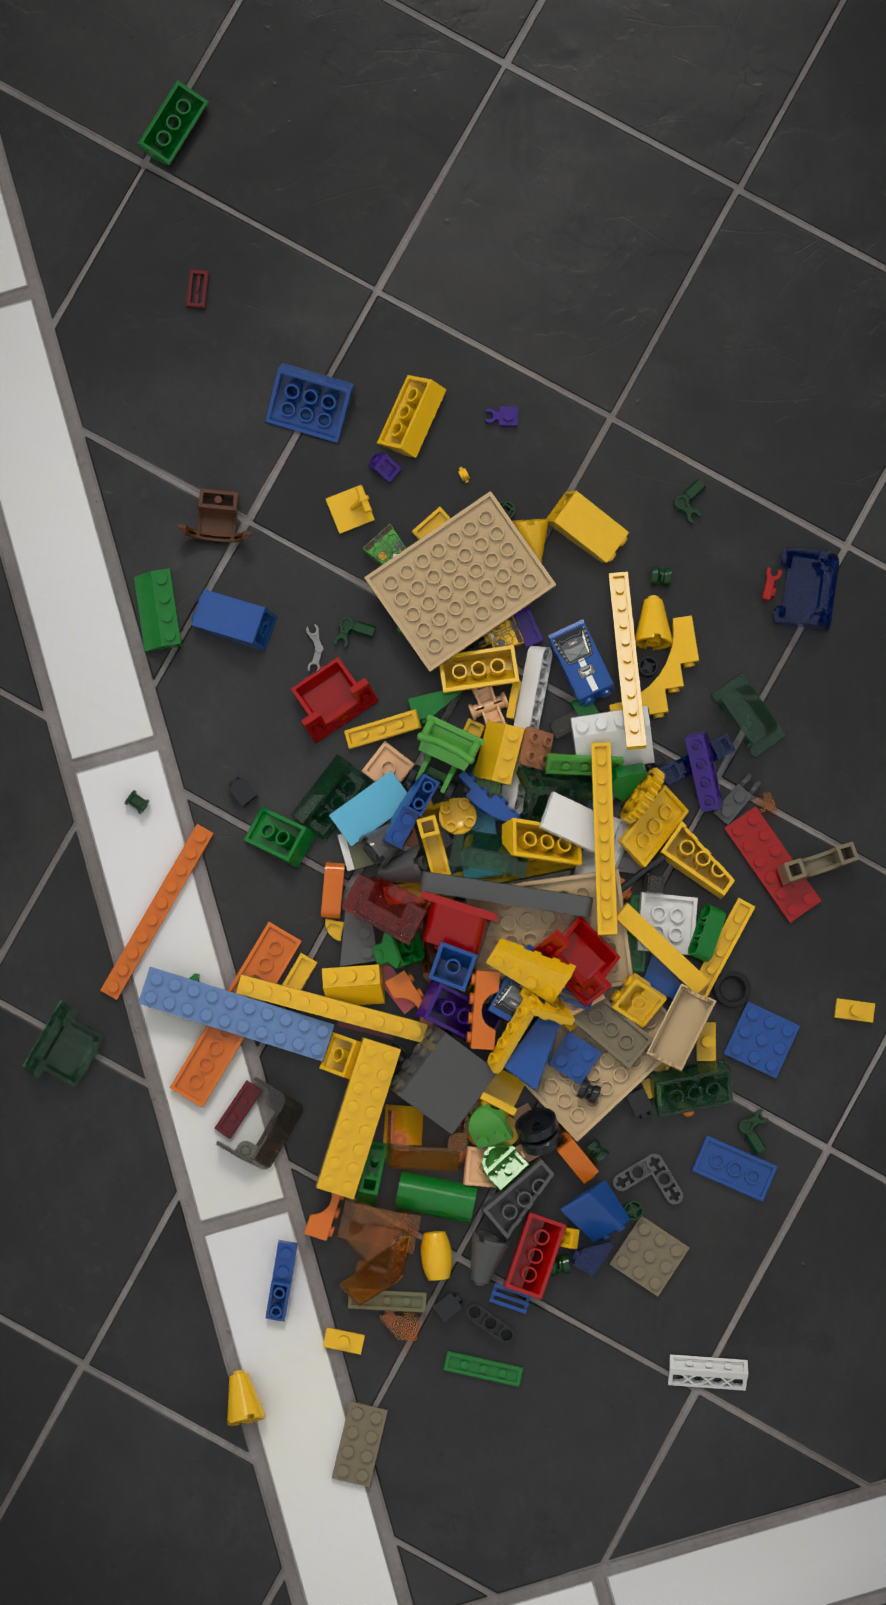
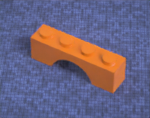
(485, 984)
(402, 987)
(320, 1224)

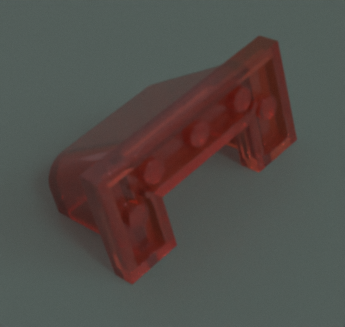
(386, 906)

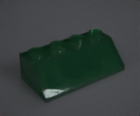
(333, 789)
(692, 1089)

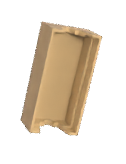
(681, 1028)

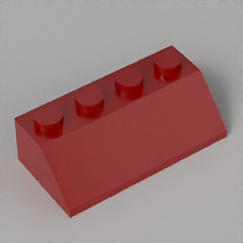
(534, 1255)

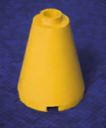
(534, 533)
(653, 625)
(243, 1400)

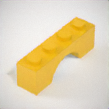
(433, 844)

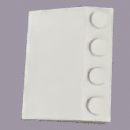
(610, 728)

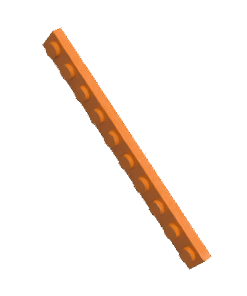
(157, 912)

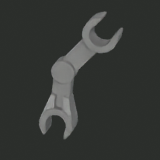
(318, 647)

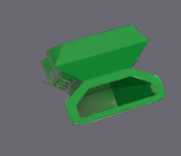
(396, 953)

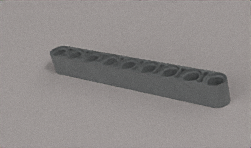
(506, 894)

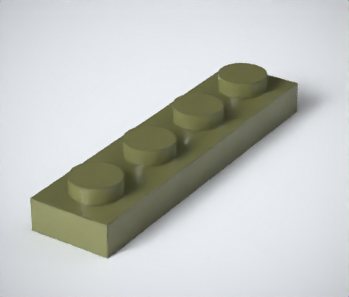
(394, 1301)

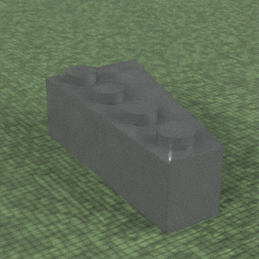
(357, 940)
(511, 1204)

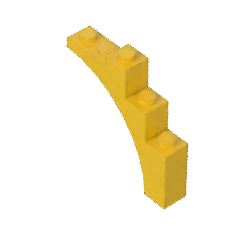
(682, 652)

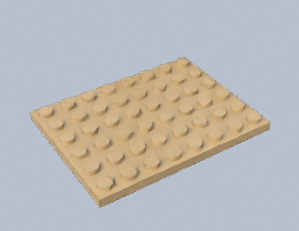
(460, 581)
(532, 925)
(617, 1081)

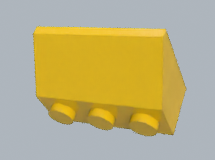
(499, 752)
(355, 984)

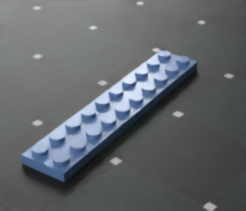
(236, 1013)

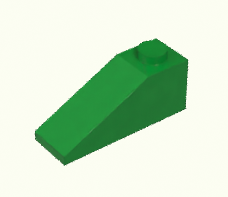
(432, 703)
(372, 1173)

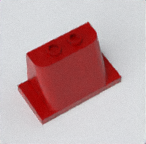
(332, 699)
(456, 923)
(589, 953)

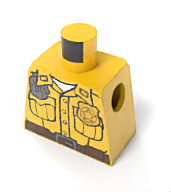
(503, 635)

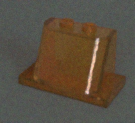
(358, 1215)

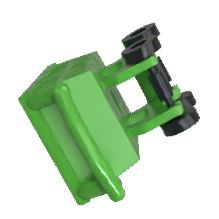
(448, 745)

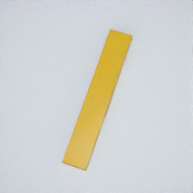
(661, 948)

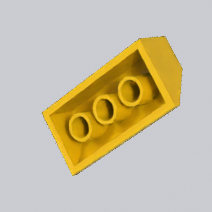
(412, 416)
(479, 669)
(527, 840)

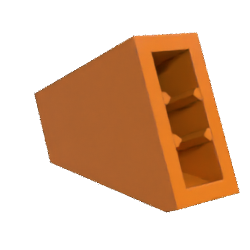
(576, 1158)

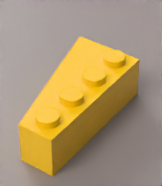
(696, 862)
(531, 969)

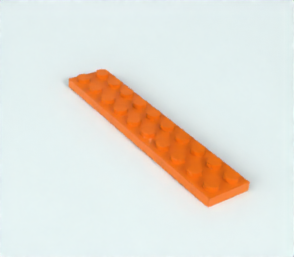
(217, 1047)

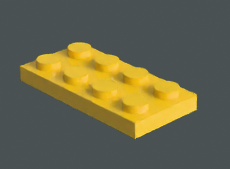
(653, 827)

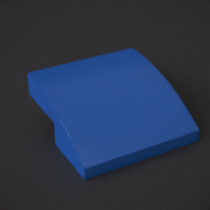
(661, 978)

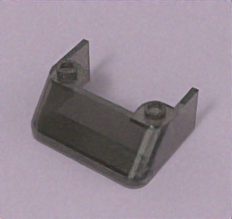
(276, 1133)

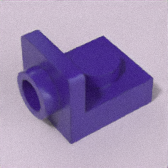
(384, 466)

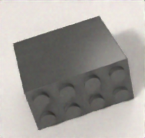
(442, 1079)

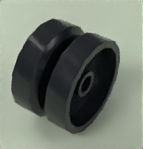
(539, 1131)

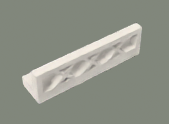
(708, 1369)

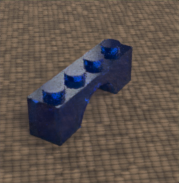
(682, 768)

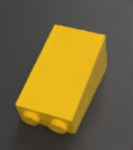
(587, 526)

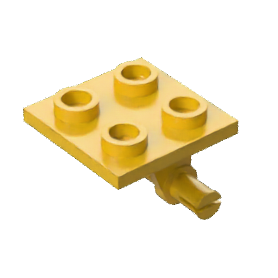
(350, 509)

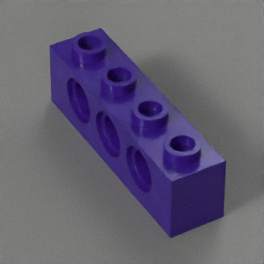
(704, 771)

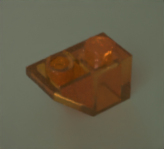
(401, 1326)

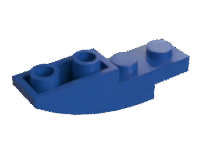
(494, 808)
(410, 809)
(281, 1280)

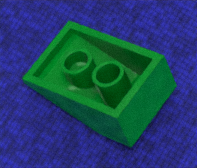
(280, 837)

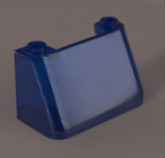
(808, 588)

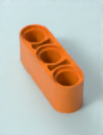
(332, 890)

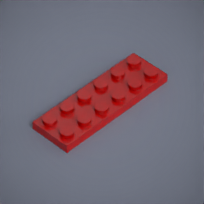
(766, 853)

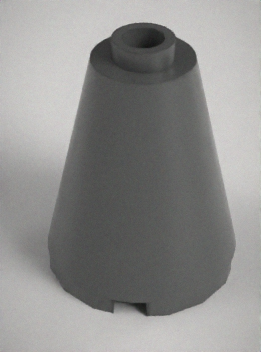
(378, 849)
(406, 866)
(486, 1255)

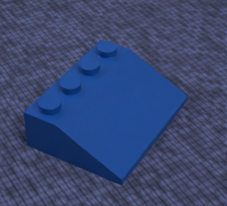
(309, 402)

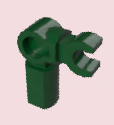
(682, 501)
(347, 625)
(747, 1126)

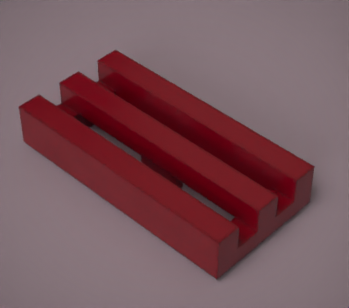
(196, 305)

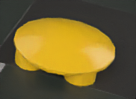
(457, 816)

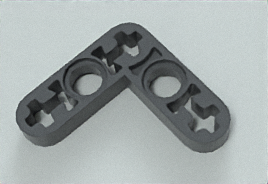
(647, 1171)

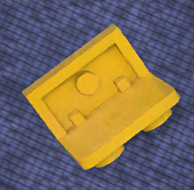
(502, 1093)

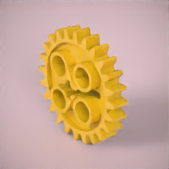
(642, 796)

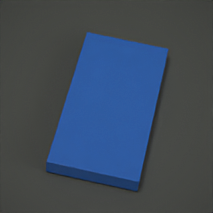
(734, 1168)

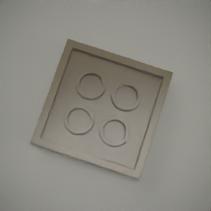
(649, 1255)

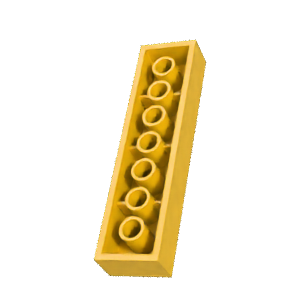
(358, 1118)

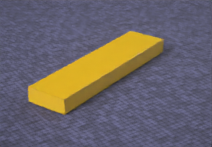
(382, 729)

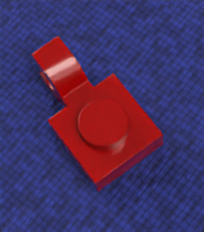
(769, 591)

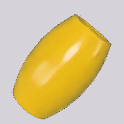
(436, 1255)

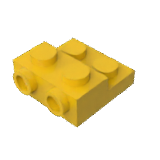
(637, 1000)

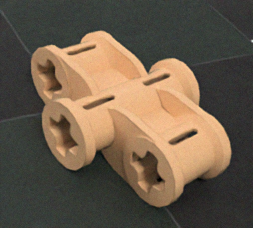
(486, 699)

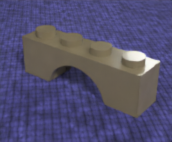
(818, 864)

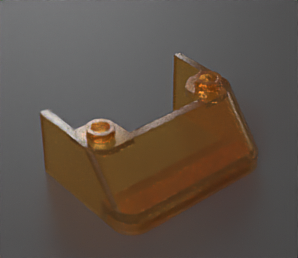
(402, 1156)
(383, 1261)

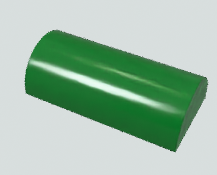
(172, 123)
(435, 1197)

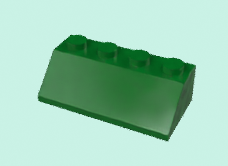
(158, 610)

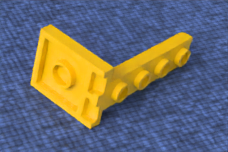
(531, 1006)

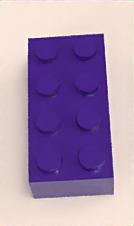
(450, 1010)

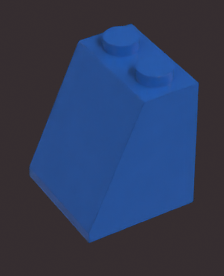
(597, 1212)

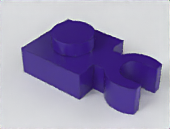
(506, 416)

